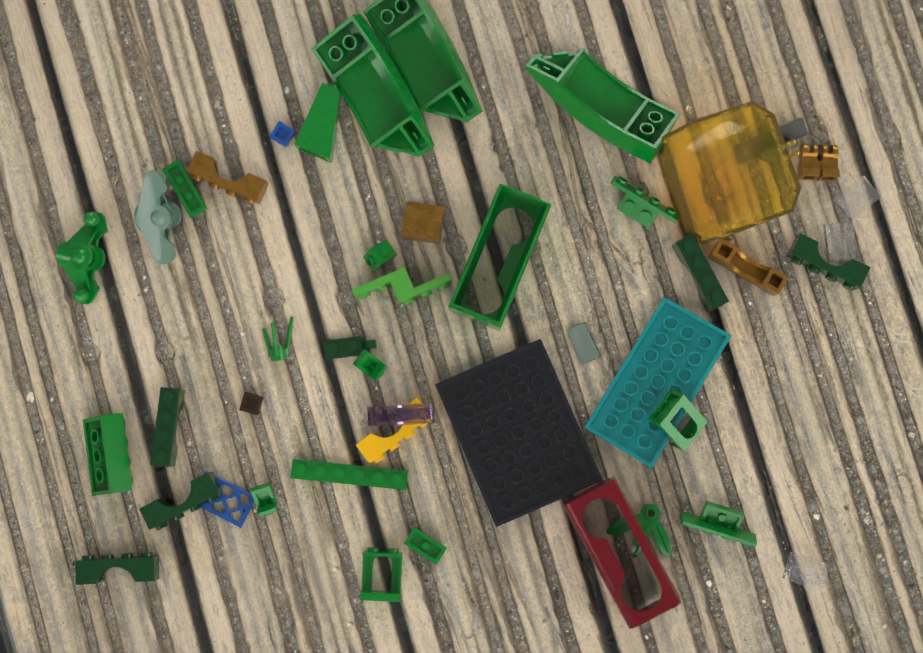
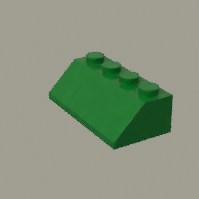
(107, 454)

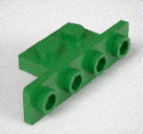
(641, 206)
(721, 522)

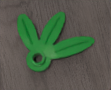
(648, 524)

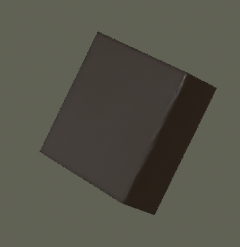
(251, 403)

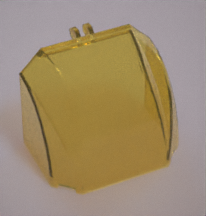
(730, 171)

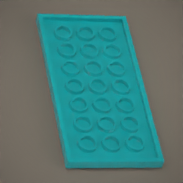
(670, 354)

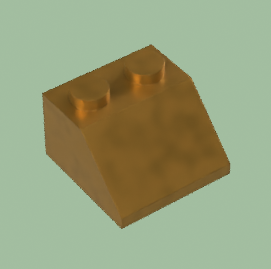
(422, 222)

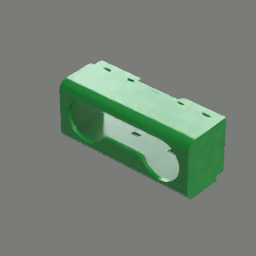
(515, 261)

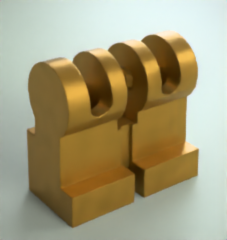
(823, 170)

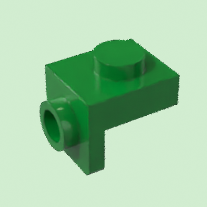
(379, 255)
(370, 365)
(264, 499)

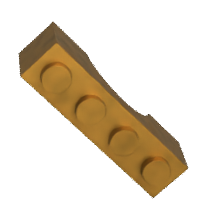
(249, 187)
(734, 260)

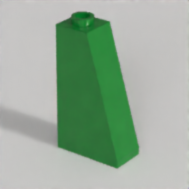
(320, 127)

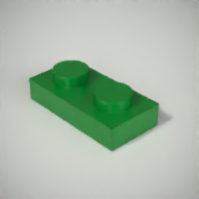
(425, 545)

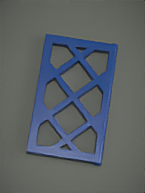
(226, 515)

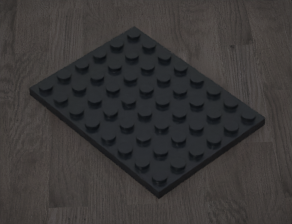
(518, 432)

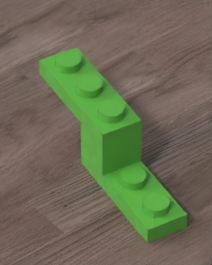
(402, 286)

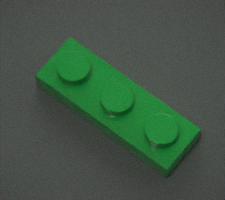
(185, 188)

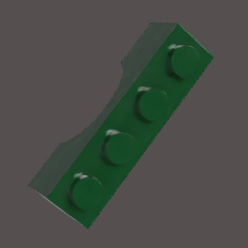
(805, 252)
(693, 259)
(164, 442)
(160, 512)
(142, 567)

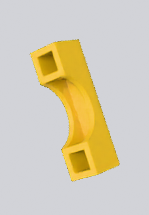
(375, 446)

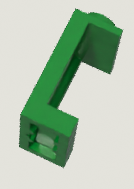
(667, 410)
(375, 595)

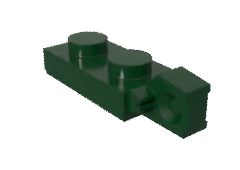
(346, 347)

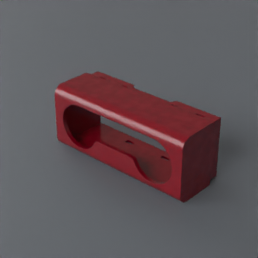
(607, 562)

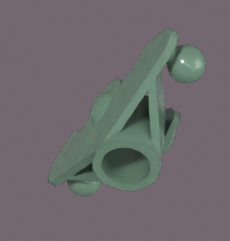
(157, 216)

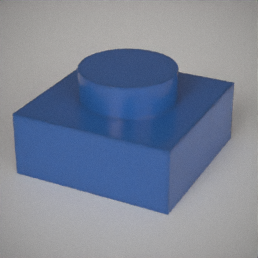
(282, 134)

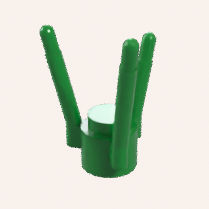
(277, 352)

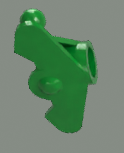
(83, 257)

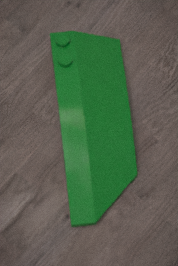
(425, 57)
(373, 88)
(603, 102)

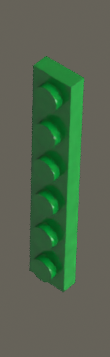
(349, 474)

